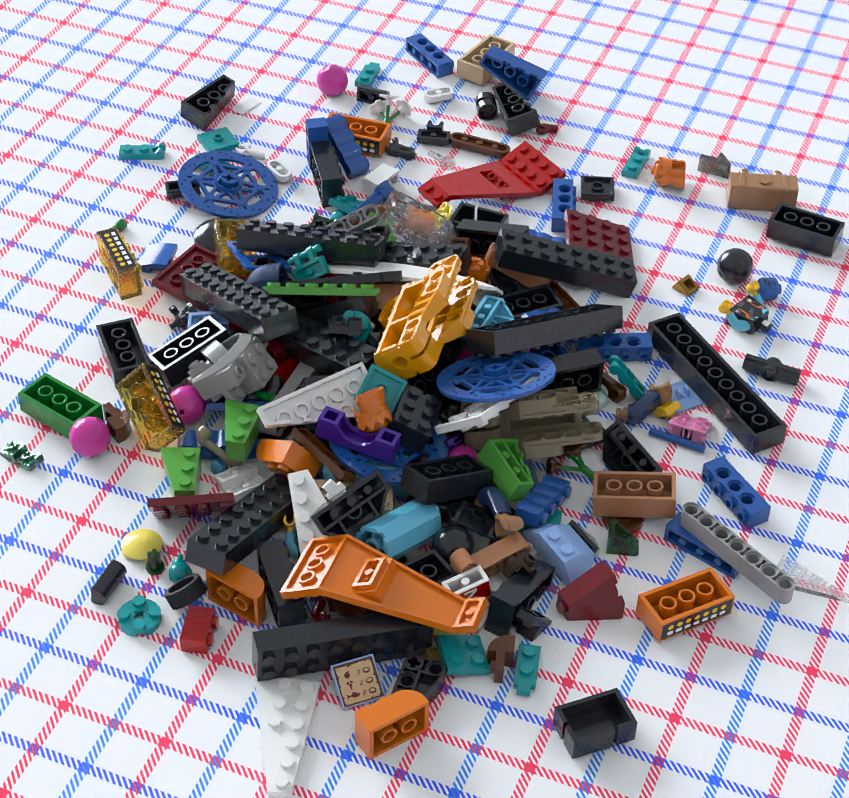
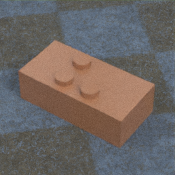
(634, 494)

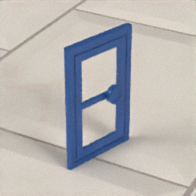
(247, 260)

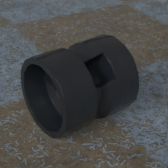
(486, 106)

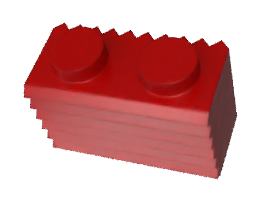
(198, 629)

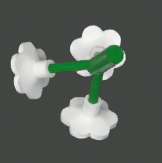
(380, 107)

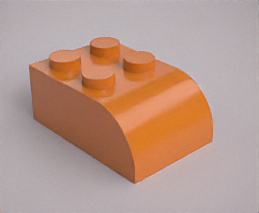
(286, 457)
(239, 592)
(391, 722)

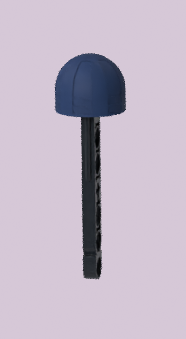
(277, 274)

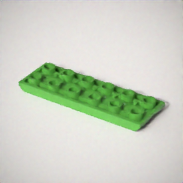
(327, 289)

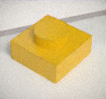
(667, 410)

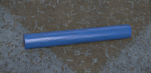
(677, 440)

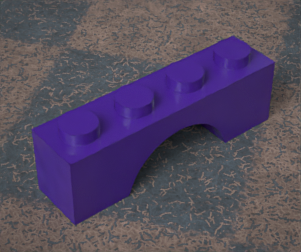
(336, 428)

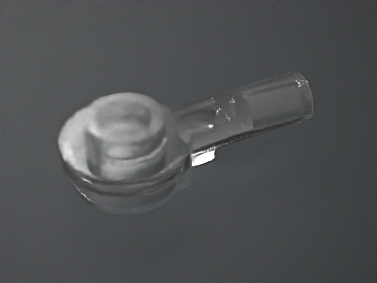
(446, 162)

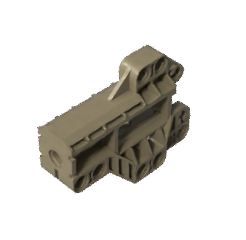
(541, 422)

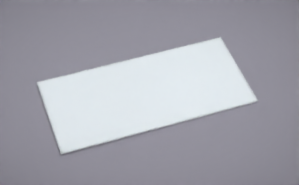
(246, 106)

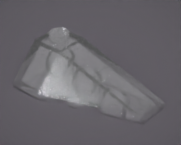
(810, 582)

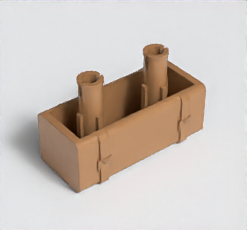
(761, 190)

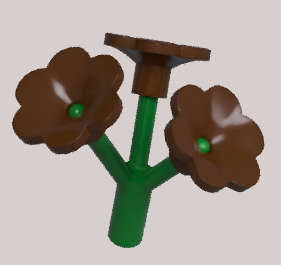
(570, 452)

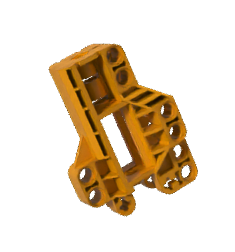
(437, 298)

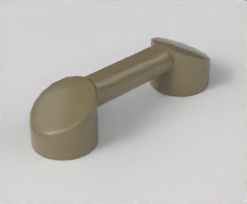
(203, 437)

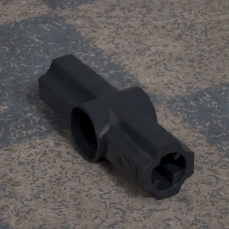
(771, 369)

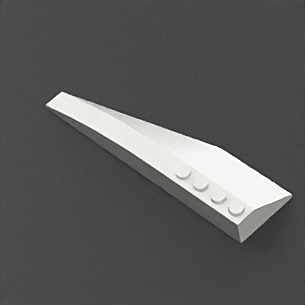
(409, 273)

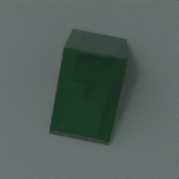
(620, 540)

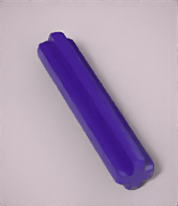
(455, 440)

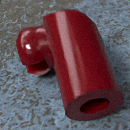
(545, 128)
(317, 612)

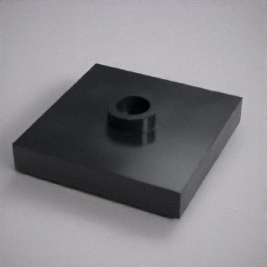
(597, 188)

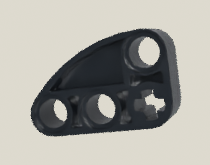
(421, 675)

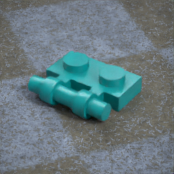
(315, 268)

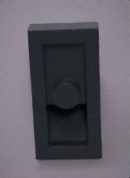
(531, 623)

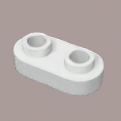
(438, 94)
(279, 170)

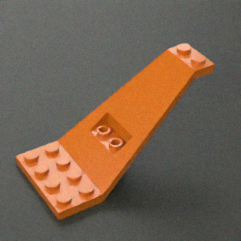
(367, 578)

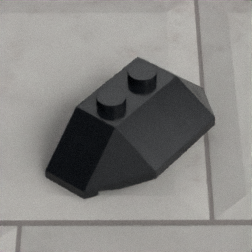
(625, 452)
(353, 506)

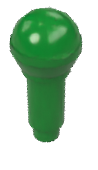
(121, 224)
(264, 396)

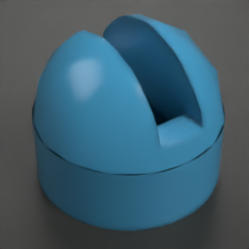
(218, 466)

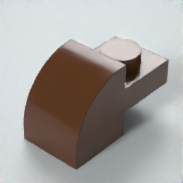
(117, 422)
(501, 654)

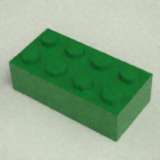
(57, 404)

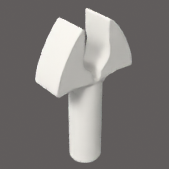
(246, 150)

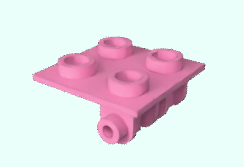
(697, 425)

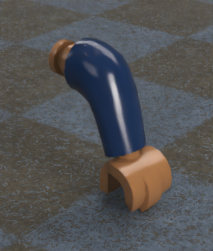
(643, 407)
(495, 500)

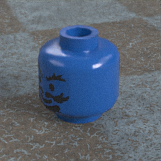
(769, 288)

